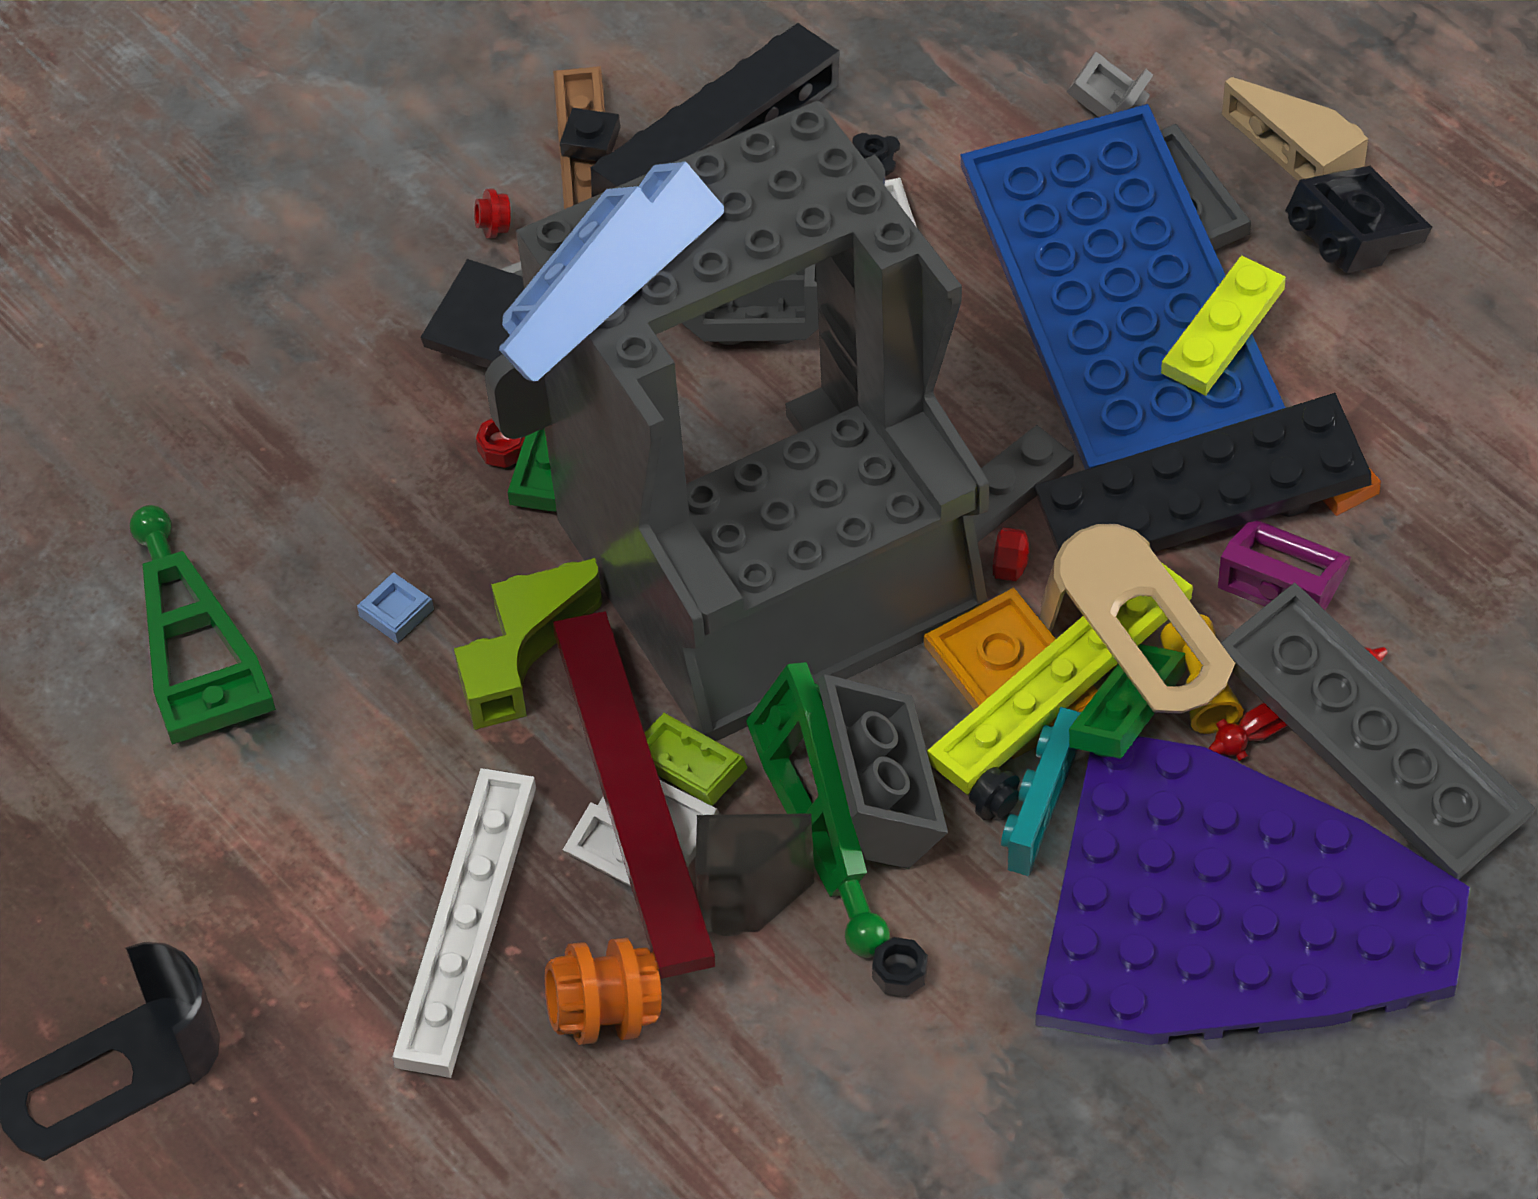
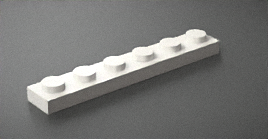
(464, 924)

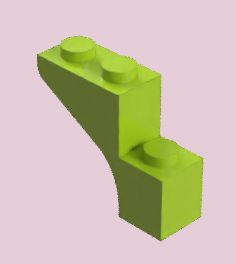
(525, 608)

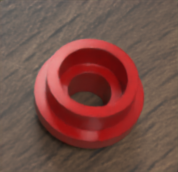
(492, 213)

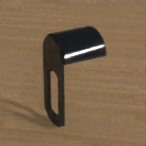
(165, 1040)

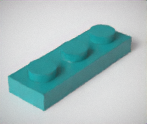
(1040, 794)

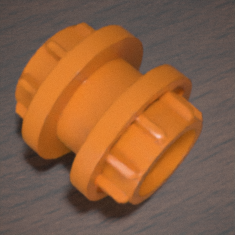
(602, 991)

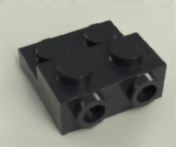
(1355, 218)

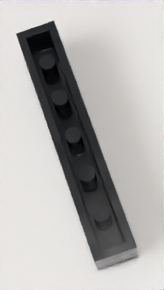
(766, 85)

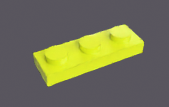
(1223, 325)

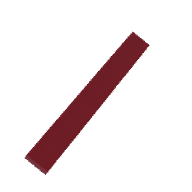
(634, 796)

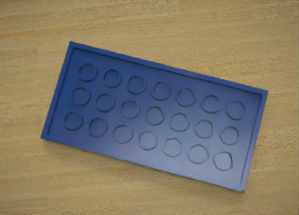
(1110, 279)

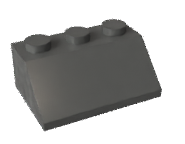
(883, 770)

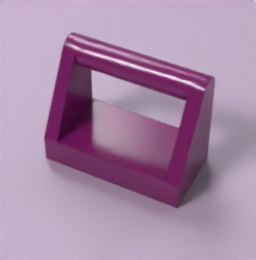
(1264, 578)

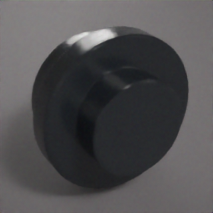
(995, 793)

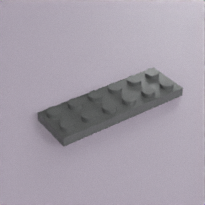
(1375, 732)

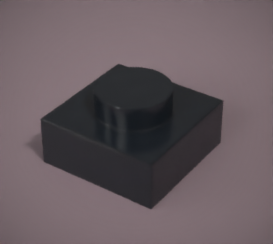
(589, 134)

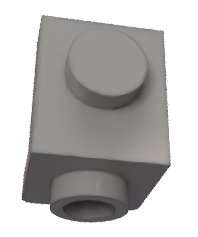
(1108, 89)

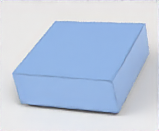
(395, 607)

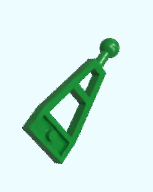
(213, 698)
(777, 725)

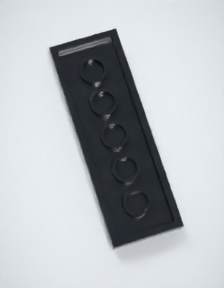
(1214, 478)

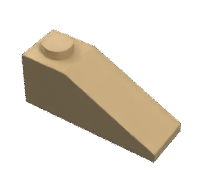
(1293, 131)

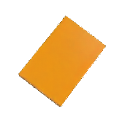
(990, 647)

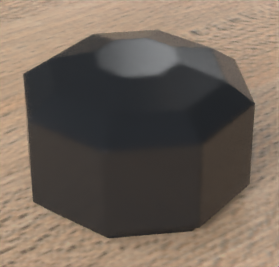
(899, 967)

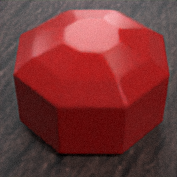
(495, 447)
(1010, 554)

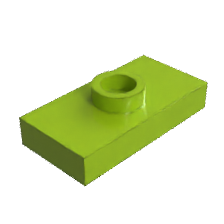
(692, 759)

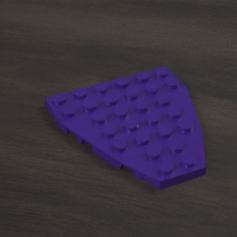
(1236, 906)

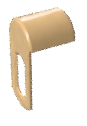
(1104, 570)

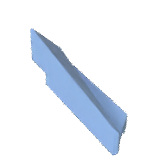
(604, 263)

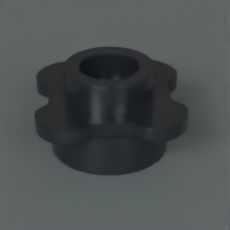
(880, 146)

